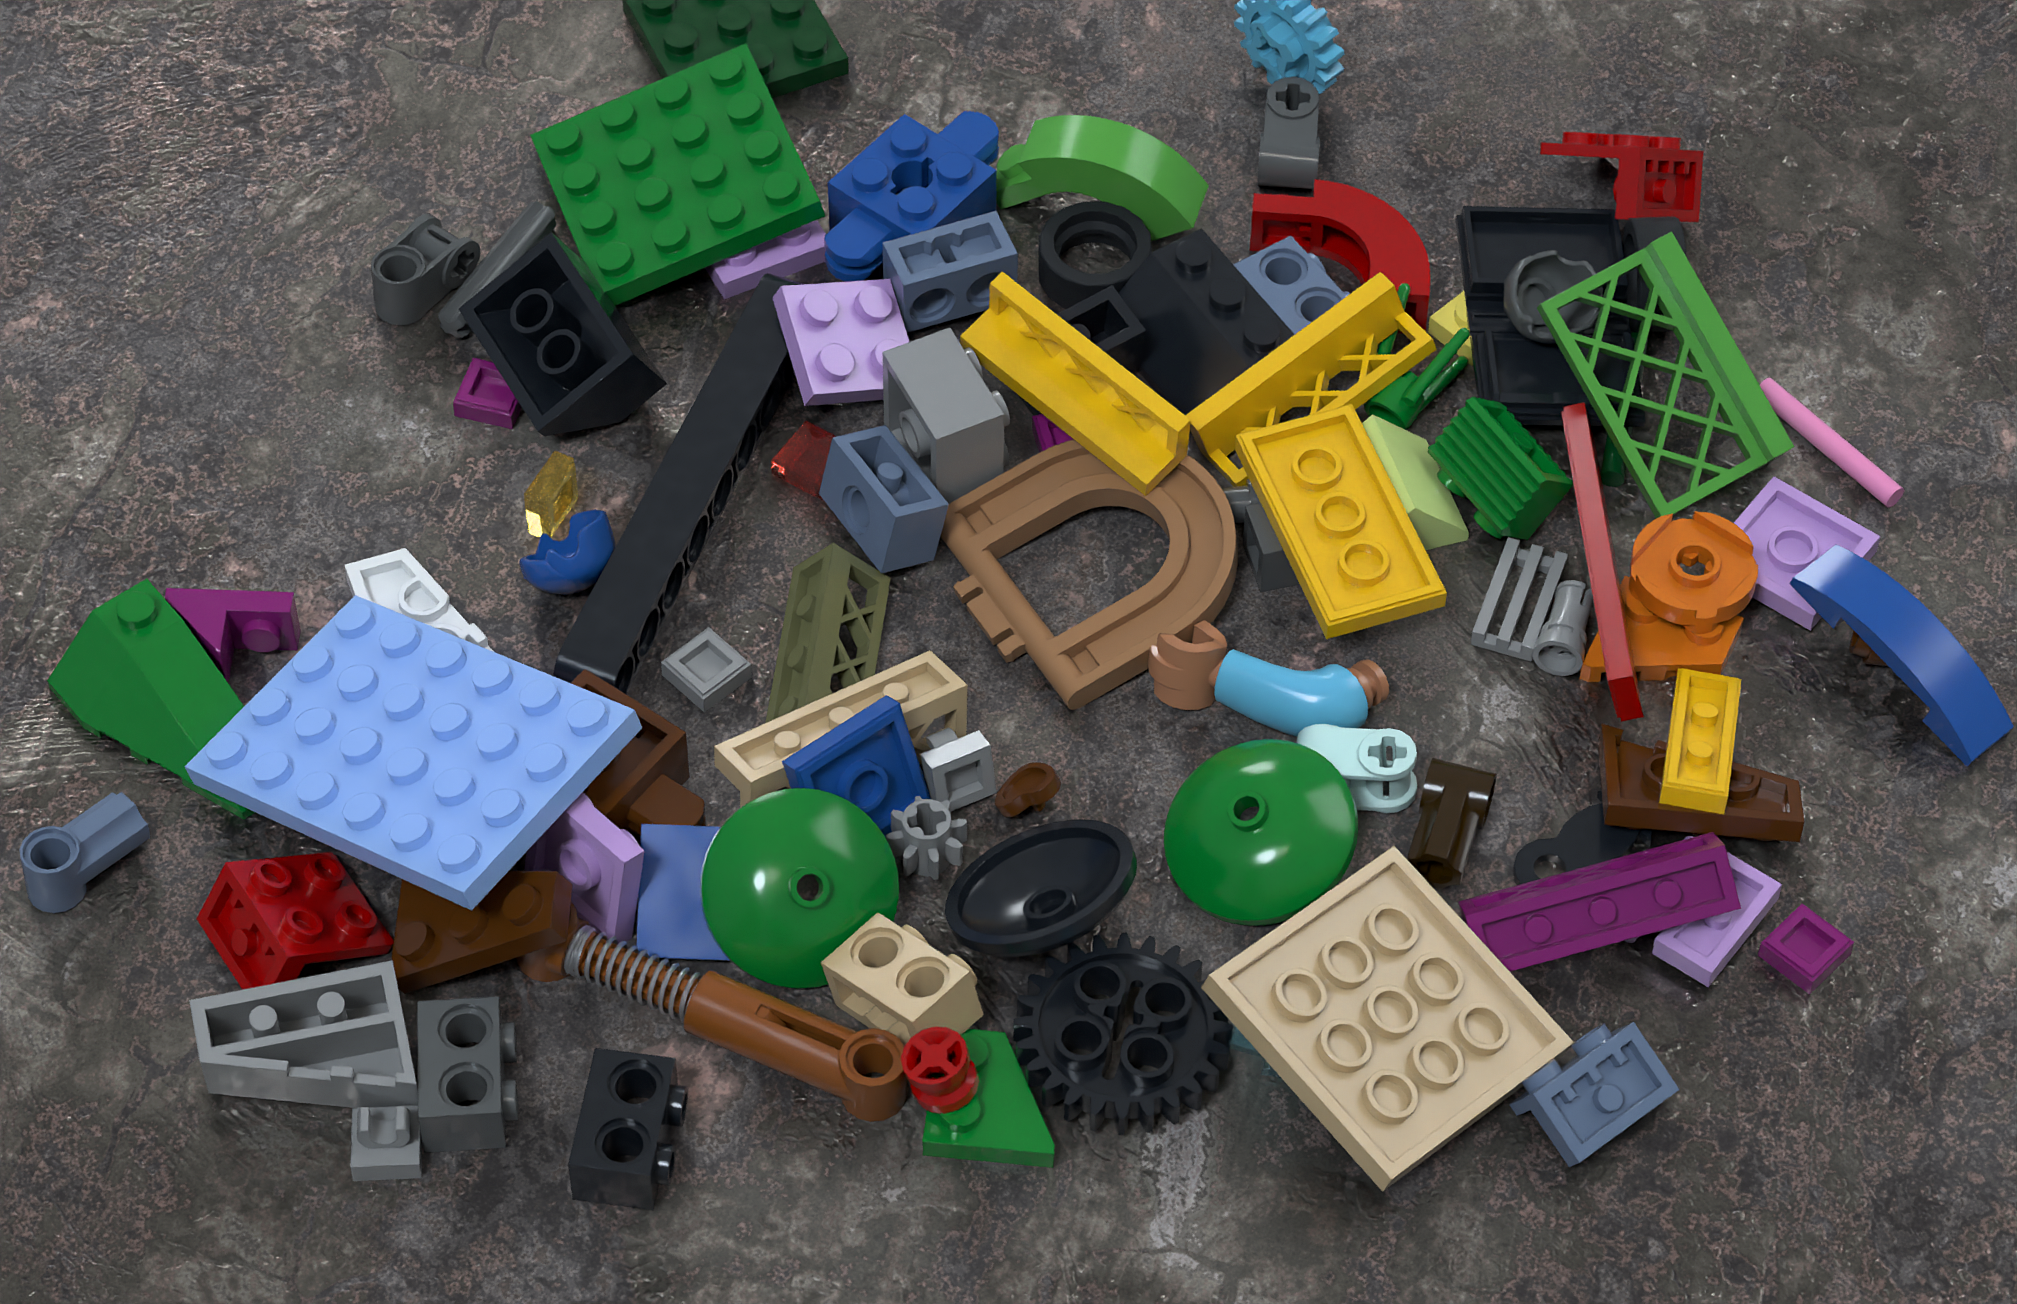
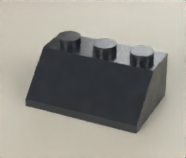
(1198, 321)
(561, 342)

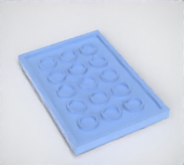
(414, 750)

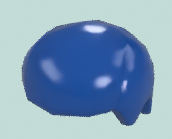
(575, 561)

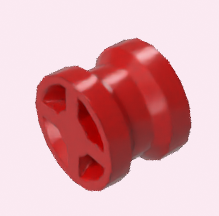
(942, 1052)

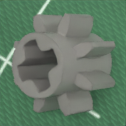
(927, 837)

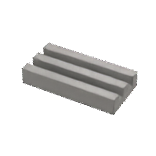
(1532, 562)

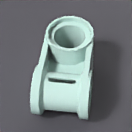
(1363, 764)

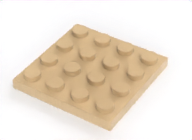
(1387, 1017)

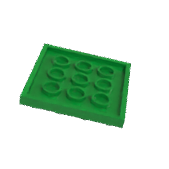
(677, 175)

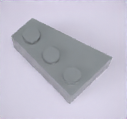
(310, 1040)

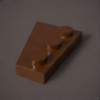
(1757, 803)

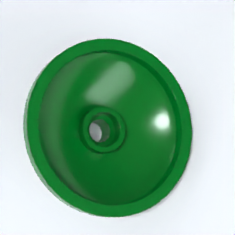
(1278, 859)
(754, 876)

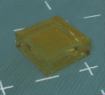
(551, 495)

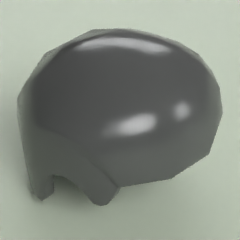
(1539, 279)

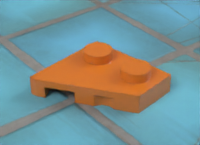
(1665, 646)

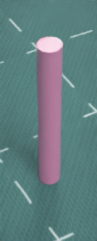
(1832, 444)

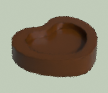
(1027, 787)

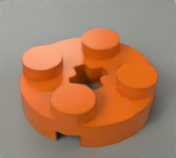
(1686, 598)

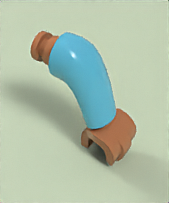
(1281, 698)

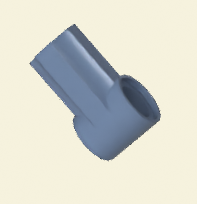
(65, 858)

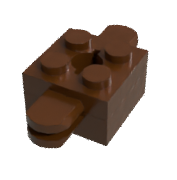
(647, 774)

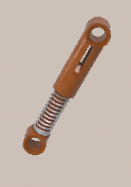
(737, 1019)

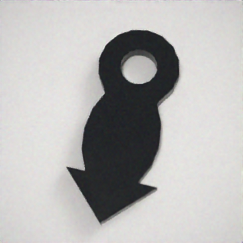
(1579, 844)

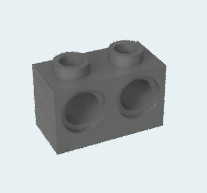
(461, 1074)

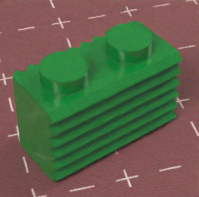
(1498, 469)

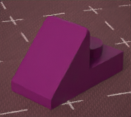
(237, 621)

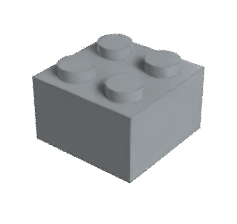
(945, 413)

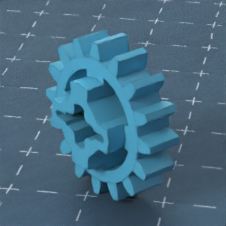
(1290, 40)

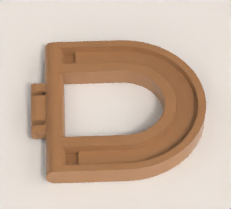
(1117, 639)

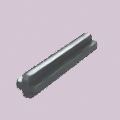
(524, 233)

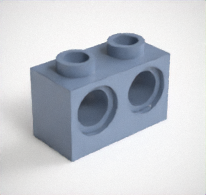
(948, 269)
(1291, 282)

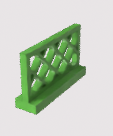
(1711, 352)

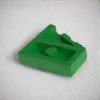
(1001, 1117)

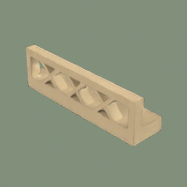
(920, 685)

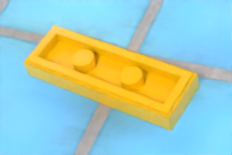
(1700, 741)

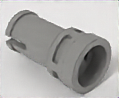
(1563, 638)

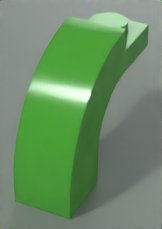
(1106, 163)

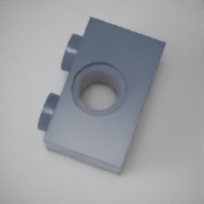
(883, 499)

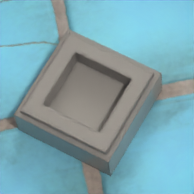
(706, 669)

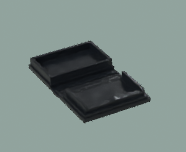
(1508, 367)

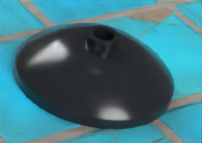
(1041, 888)

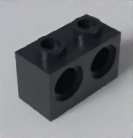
(616, 1128)

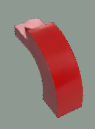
(1351, 230)

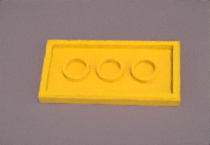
(1340, 521)

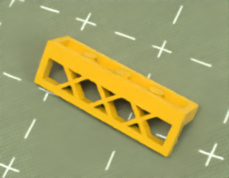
(1304, 364)
(1078, 386)

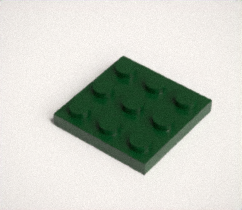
(784, 36)

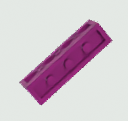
(1604, 902)

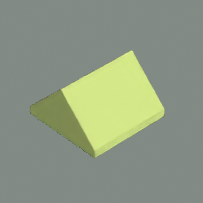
(1417, 483)

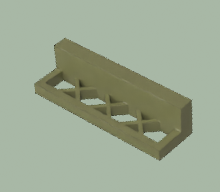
(810, 632)

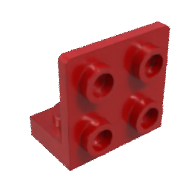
(1651, 176)
(287, 913)

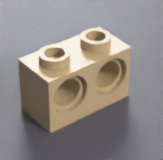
(900, 982)

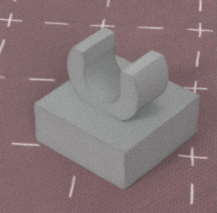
(958, 768)
(386, 1143)

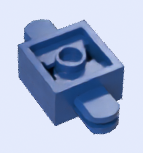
(936, 181)

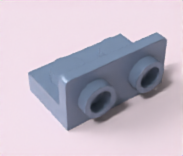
(1597, 1091)

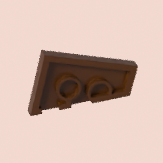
(446, 940)

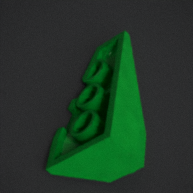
(146, 684)

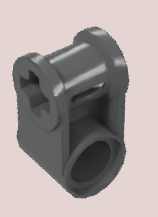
(1290, 135)
(418, 270)

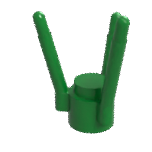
(1410, 394)

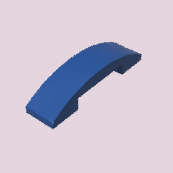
(1913, 644)

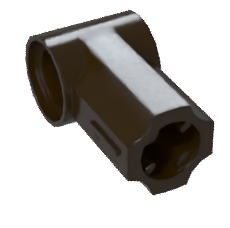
(1451, 810)

